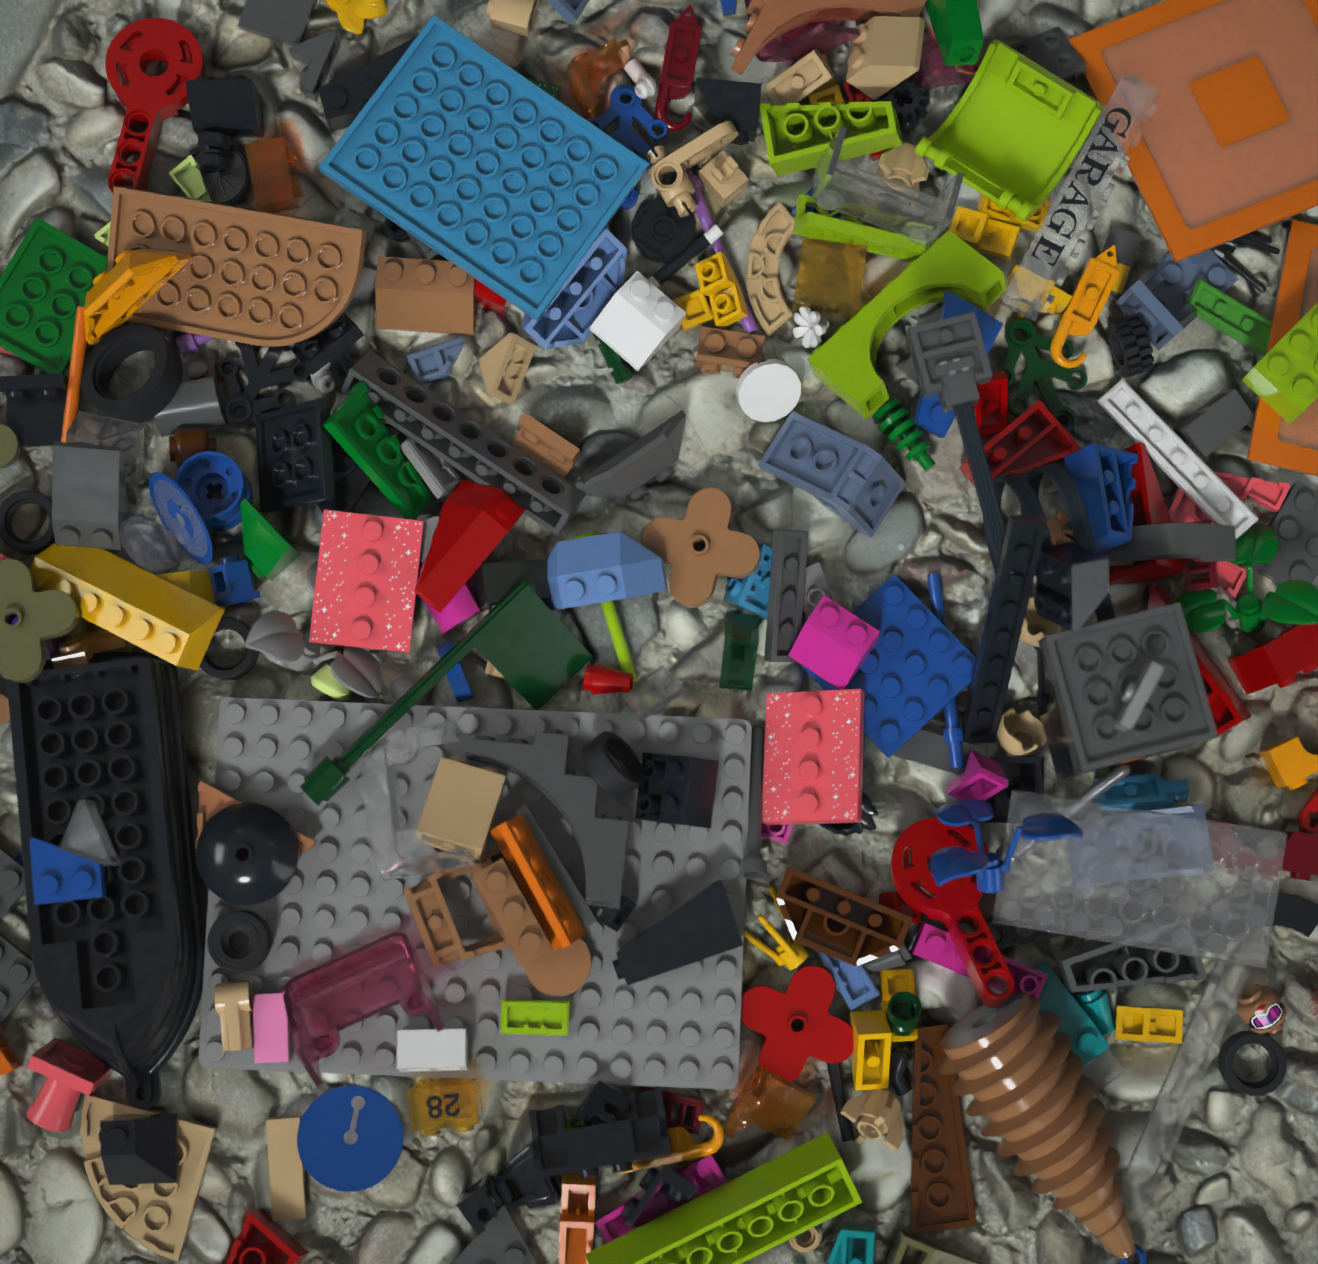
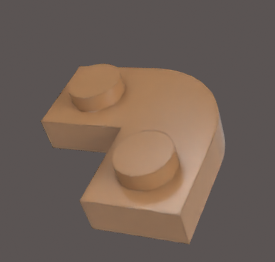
(82, 648)

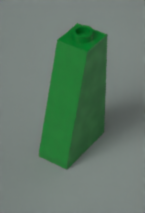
(956, 30)

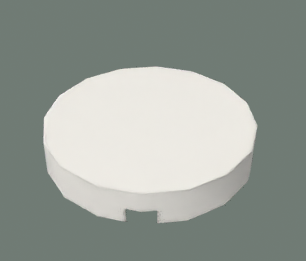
(768, 390)

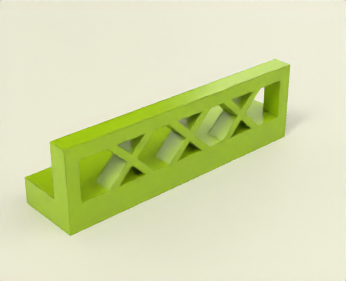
(825, 227)

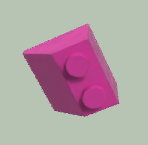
(834, 643)

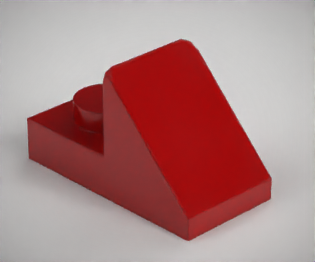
(992, 405)

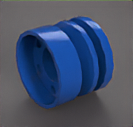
(210, 472)

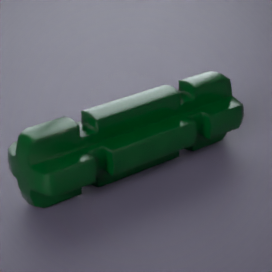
(620, 372)

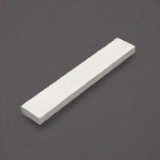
(1176, 458)

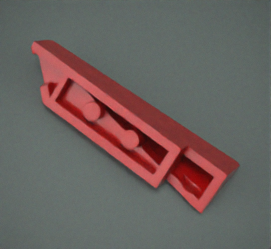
(1223, 700)

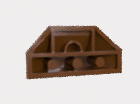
(838, 920)

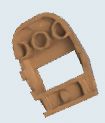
(436, 922)

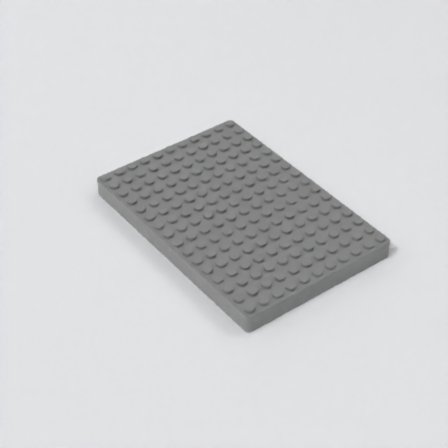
(652, 1033)

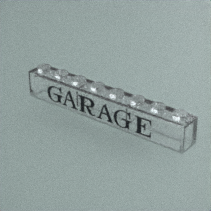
(1080, 195)

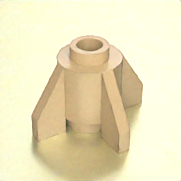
(903, 166)
(877, 1116)

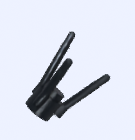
(1253, 240)

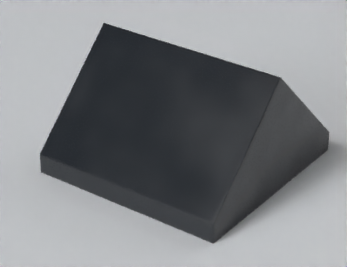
(1023, 775)

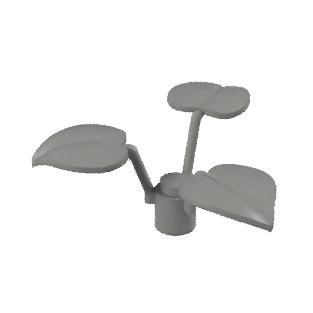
(278, 638)

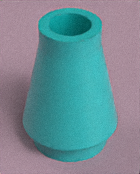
(1097, 1007)

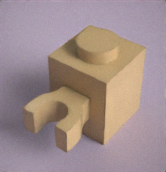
(722, 178)

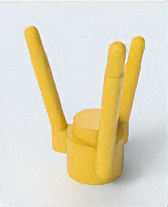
(789, 952)

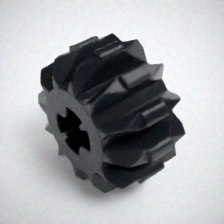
(915, 102)

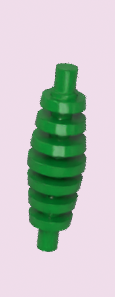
(902, 431)

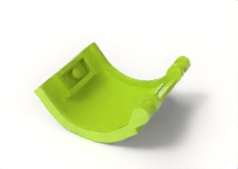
(1013, 131)

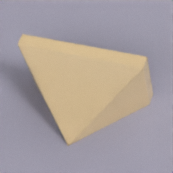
(506, 367)

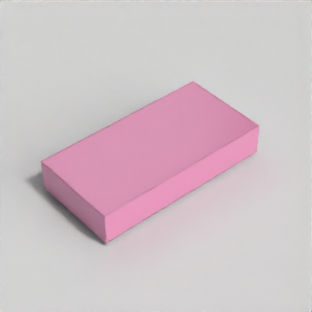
(270, 1028)

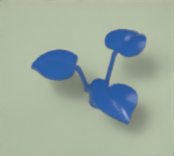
(959, 862)

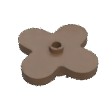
(725, 552)

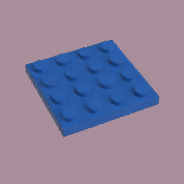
(910, 669)

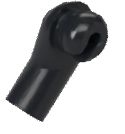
(898, 1062)

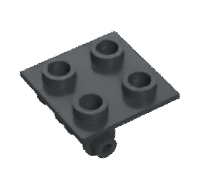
(1053, 53)

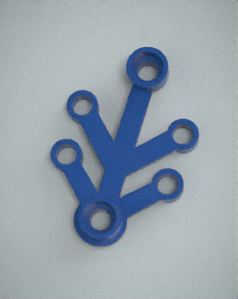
(625, 134)

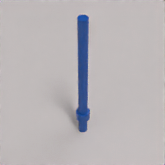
(952, 734)

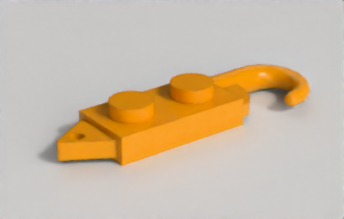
(1085, 305)
(683, 1145)

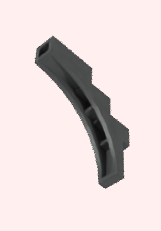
(575, 796)

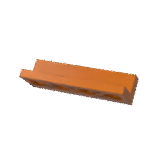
(538, 882)

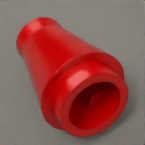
(605, 680)

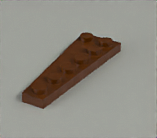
(939, 1163)

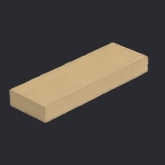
(285, 1170)

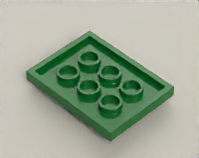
(42, 296)

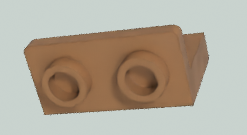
(727, 351)
(545, 446)

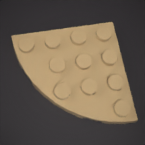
(153, 1212)

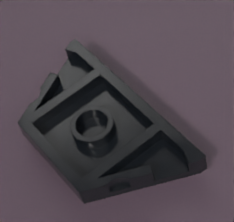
(348, 478)

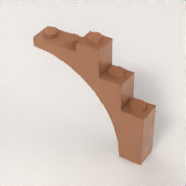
(775, 17)

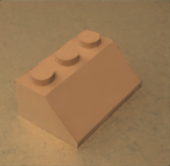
(424, 296)

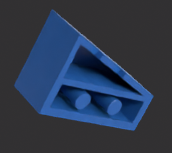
(1105, 486)

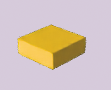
(696, 309)

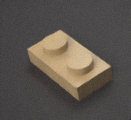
(799, 79)

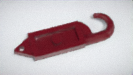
(678, 66)

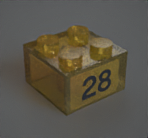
(829, 277)
(444, 1105)

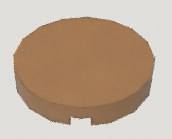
(560, 970)

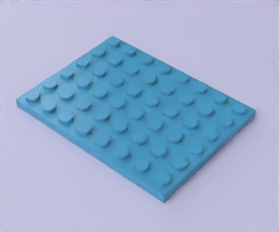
(484, 167)

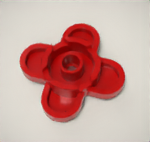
(804, 999)

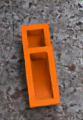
(576, 1219)

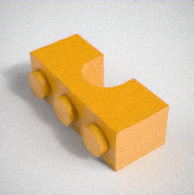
(1289, 763)

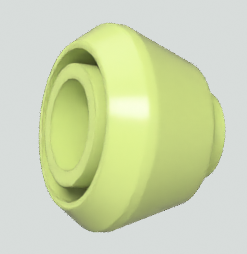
(325, 682)

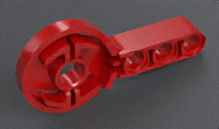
(147, 95)
(953, 902)

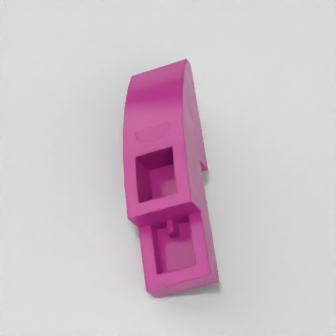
(939, 948)

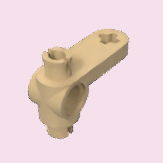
(681, 191)

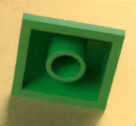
(264, 543)

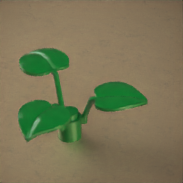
(1290, 604)

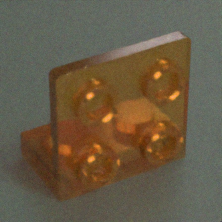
(588, 69)
(769, 1104)

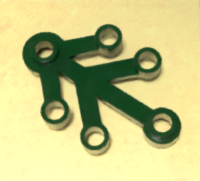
(1038, 370)

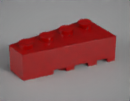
(265, 1243)

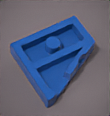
(63, 875)

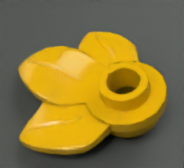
(353, 12)

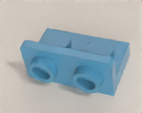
(752, 591)

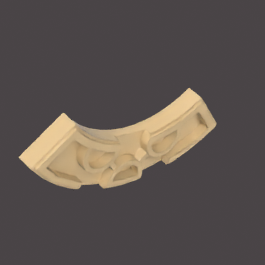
(762, 269)

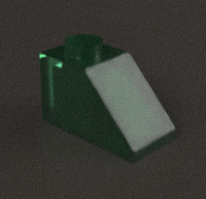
(739, 651)

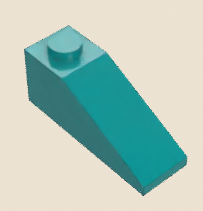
(1085, 1036)

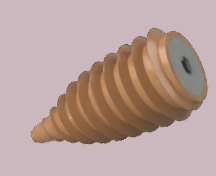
(1042, 1110)

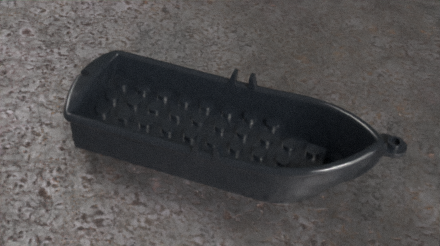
(130, 962)

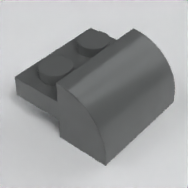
(196, 400)

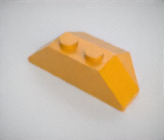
(127, 288)

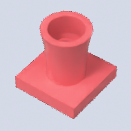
(67, 1074)

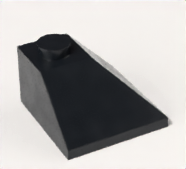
(732, 102)
(140, 1148)

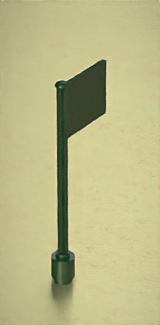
(516, 637)

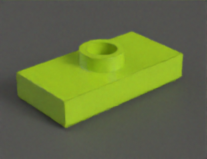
(534, 1016)

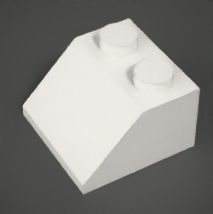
(638, 321)

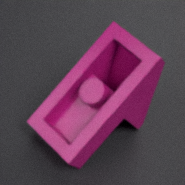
(980, 781)

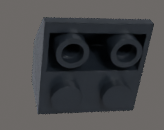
(225, 106)
(1070, 584)
(677, 790)

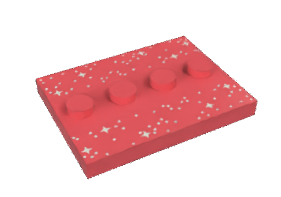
(366, 581)
(813, 757)

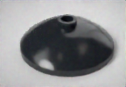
(271, 850)

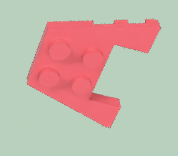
(1262, 492)

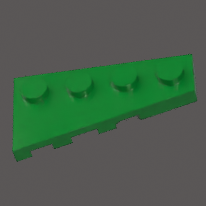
(367, 441)

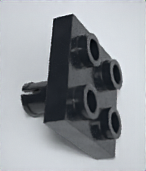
(329, 347)

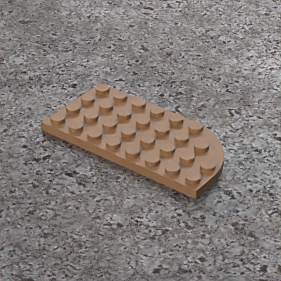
(250, 270)

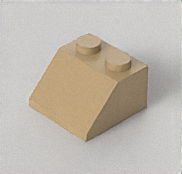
(885, 53)

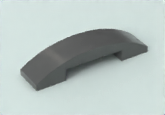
(1176, 541)

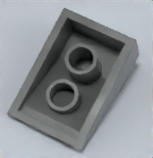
(88, 495)

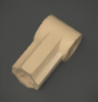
(235, 1006)

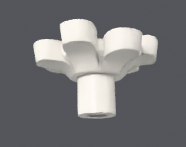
(810, 326)

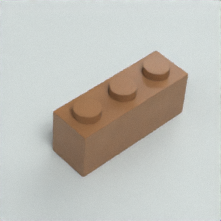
(510, 913)

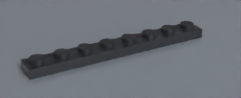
(1003, 627)

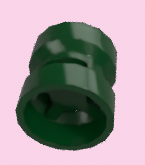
(903, 1006)

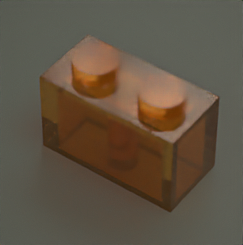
(272, 175)

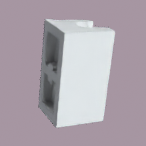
(432, 1050)

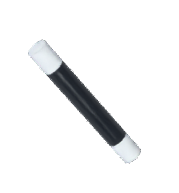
(686, 256)

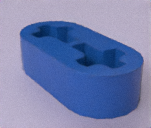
(456, 676)

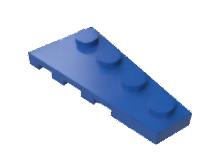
(929, 410)

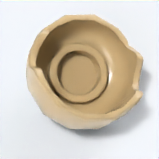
(1036, 626)
(1021, 733)

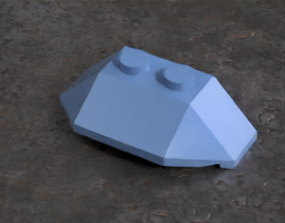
(582, 296)
(602, 570)

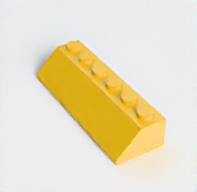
(131, 602)

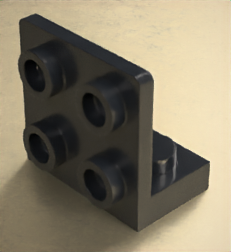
(35, 407)
(672, 1187)

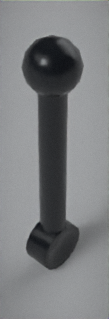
(1041, 699)

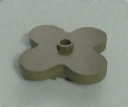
(39, 618)

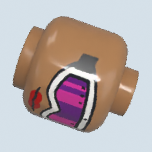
(1261, 1009)

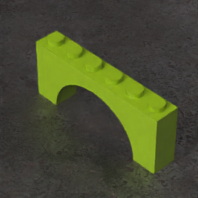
(849, 357)

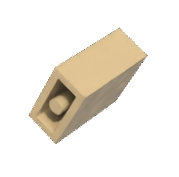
(461, 806)

